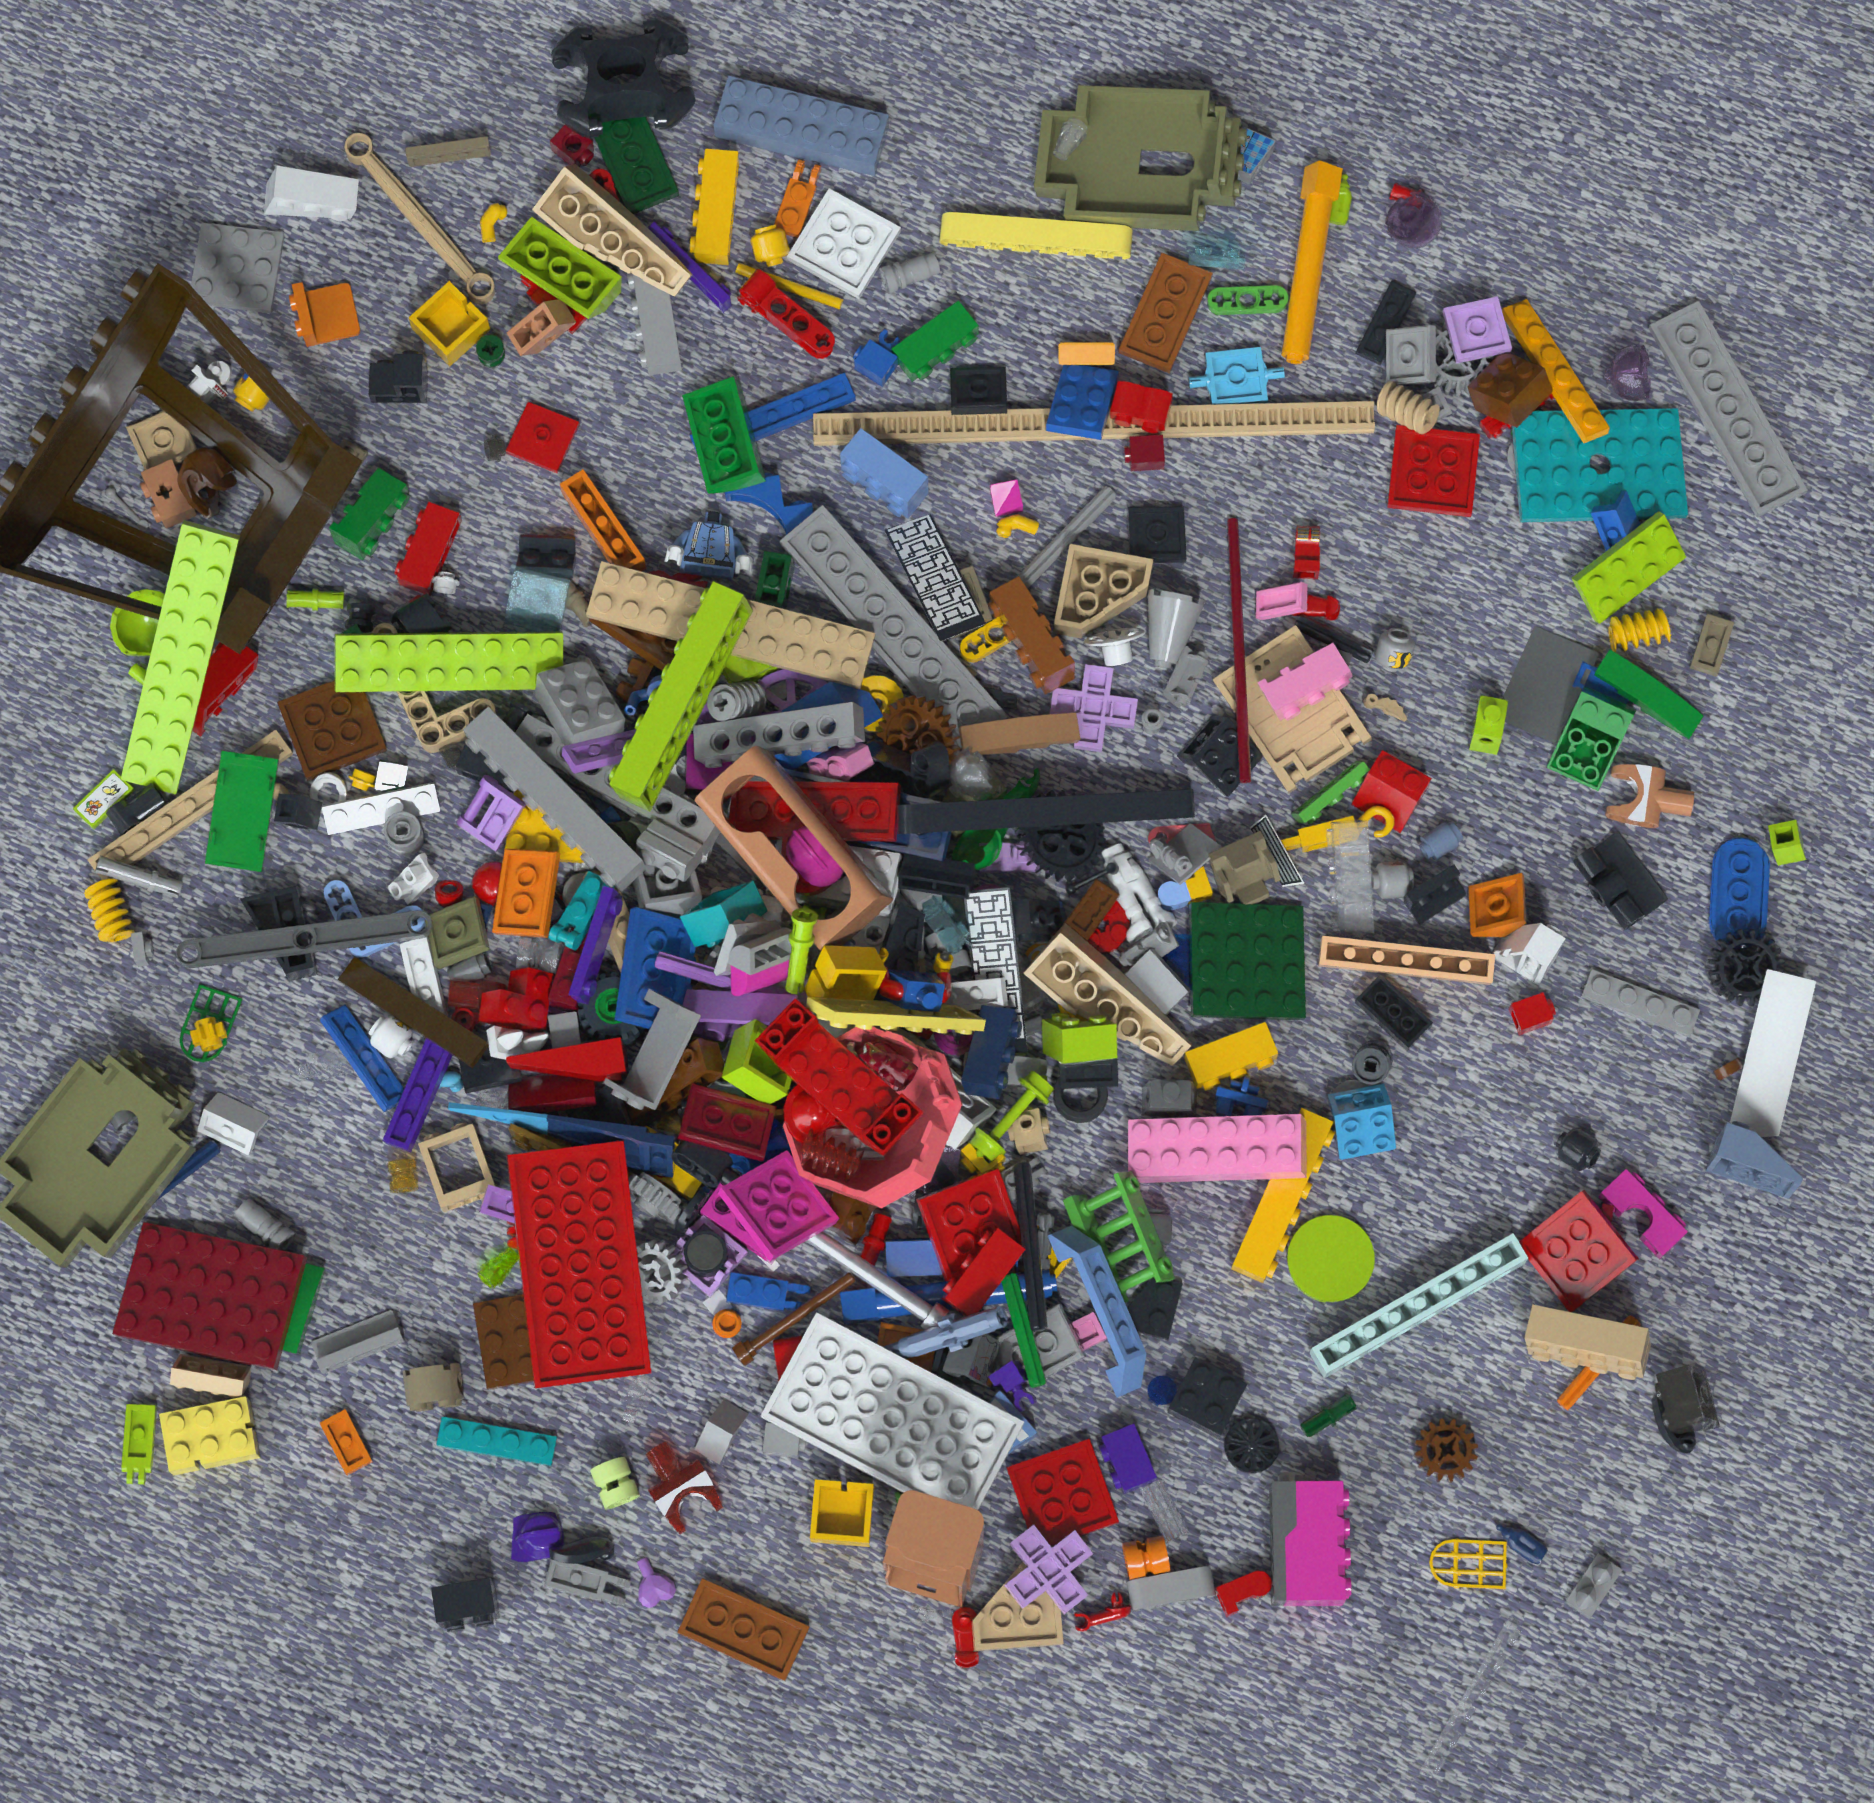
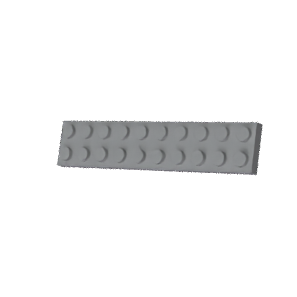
(877, 606)

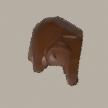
(209, 470)

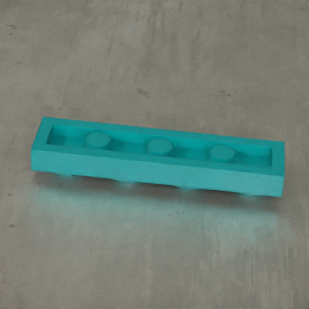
(496, 1441)

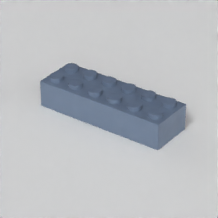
(801, 125)

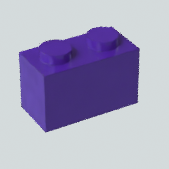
(1127, 1459)

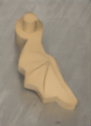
(1388, 706)

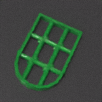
(206, 1011)

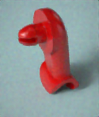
(1321, 607)
(1109, 1614)
(963, 1635)

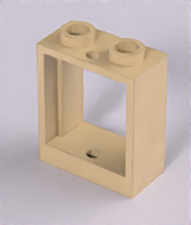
(468, 1193)

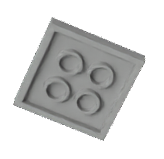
(237, 267)

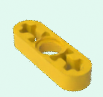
(974, 639)

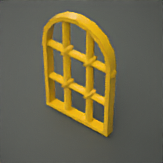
(1479, 1571)

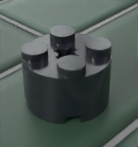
(419, 617)

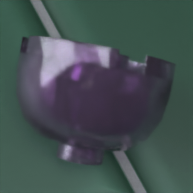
(1414, 220)
(1629, 373)

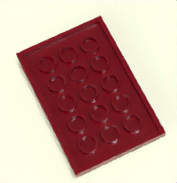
(210, 1296)

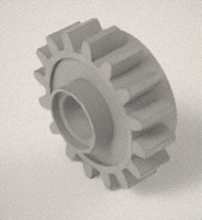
(654, 1197)

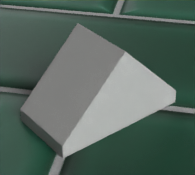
(720, 1431)

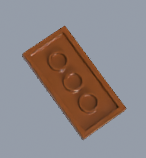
(1165, 313)
(743, 1630)

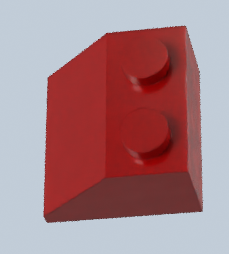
(1392, 786)

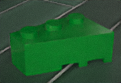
(370, 514)

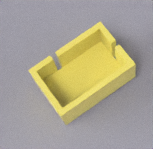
(210, 1434)

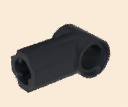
(131, 812)

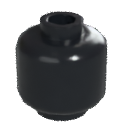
(1578, 1149)

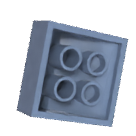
(1751, 1161)

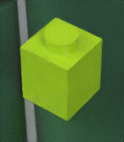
(1787, 842)

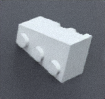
(310, 194)
(1530, 950)

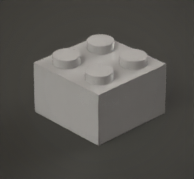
(666, 895)

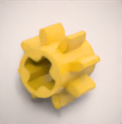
(208, 1034)

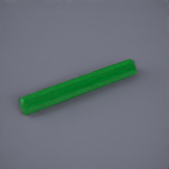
(1022, 1330)

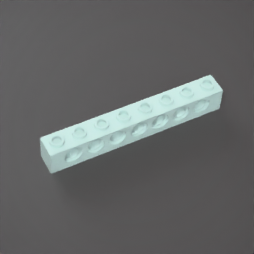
(1418, 1305)

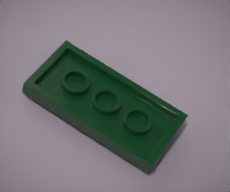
(635, 164)

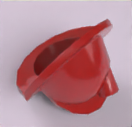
(804, 1113)

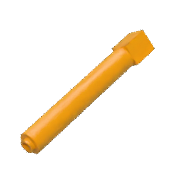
(1319, 191)

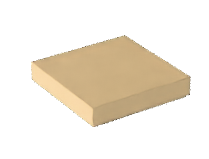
(160, 440)

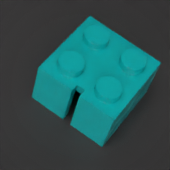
(710, 919)

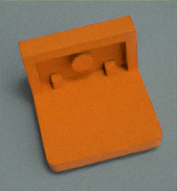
(324, 313)

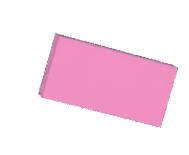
(1281, 601)

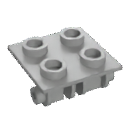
(1183, 853)

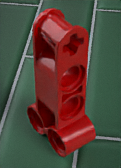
(760, 294)

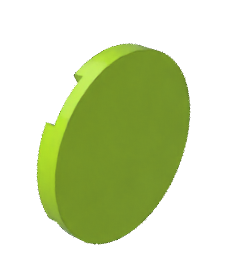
(1330, 1258)

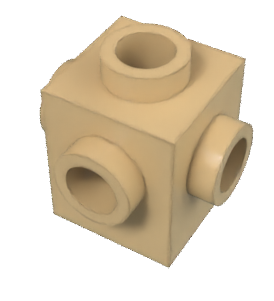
(1030, 1131)

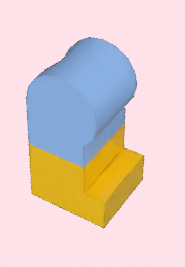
(1192, 890)

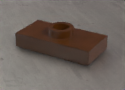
(1092, 909)

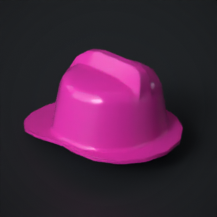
(812, 859)

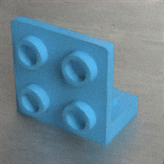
(1362, 1121)

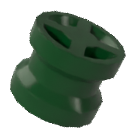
(491, 357)

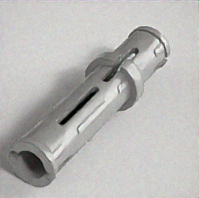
(151, 880)

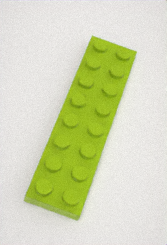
(444, 660)

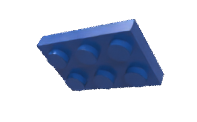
(1082, 401)

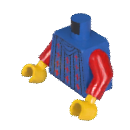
(917, 989)

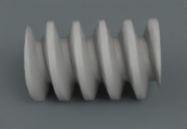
(736, 700)

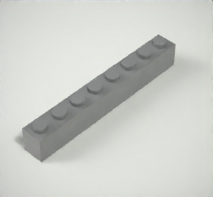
(554, 799)

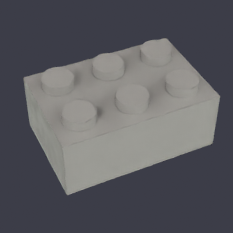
(578, 703)

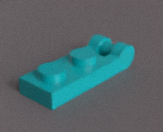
(578, 913)

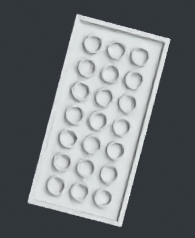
(890, 1416)

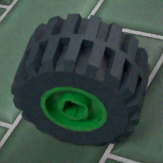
(599, 1015)

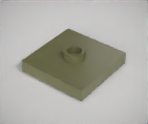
(457, 933)

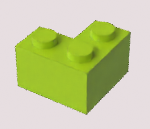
(1079, 1041)

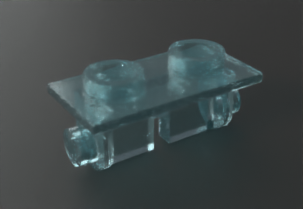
(941, 916)

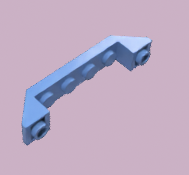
(1108, 1305)

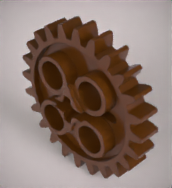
(915, 723)

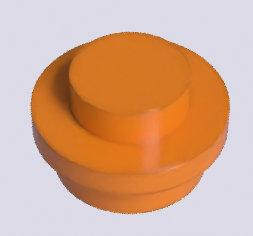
(726, 1323)

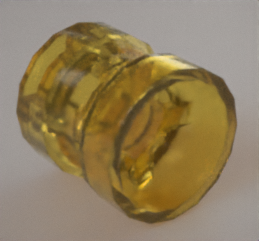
(402, 1176)

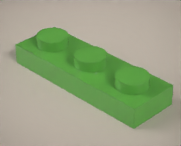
(1331, 793)

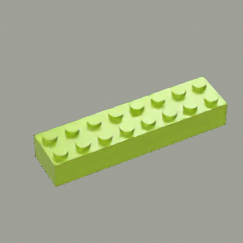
(680, 696)

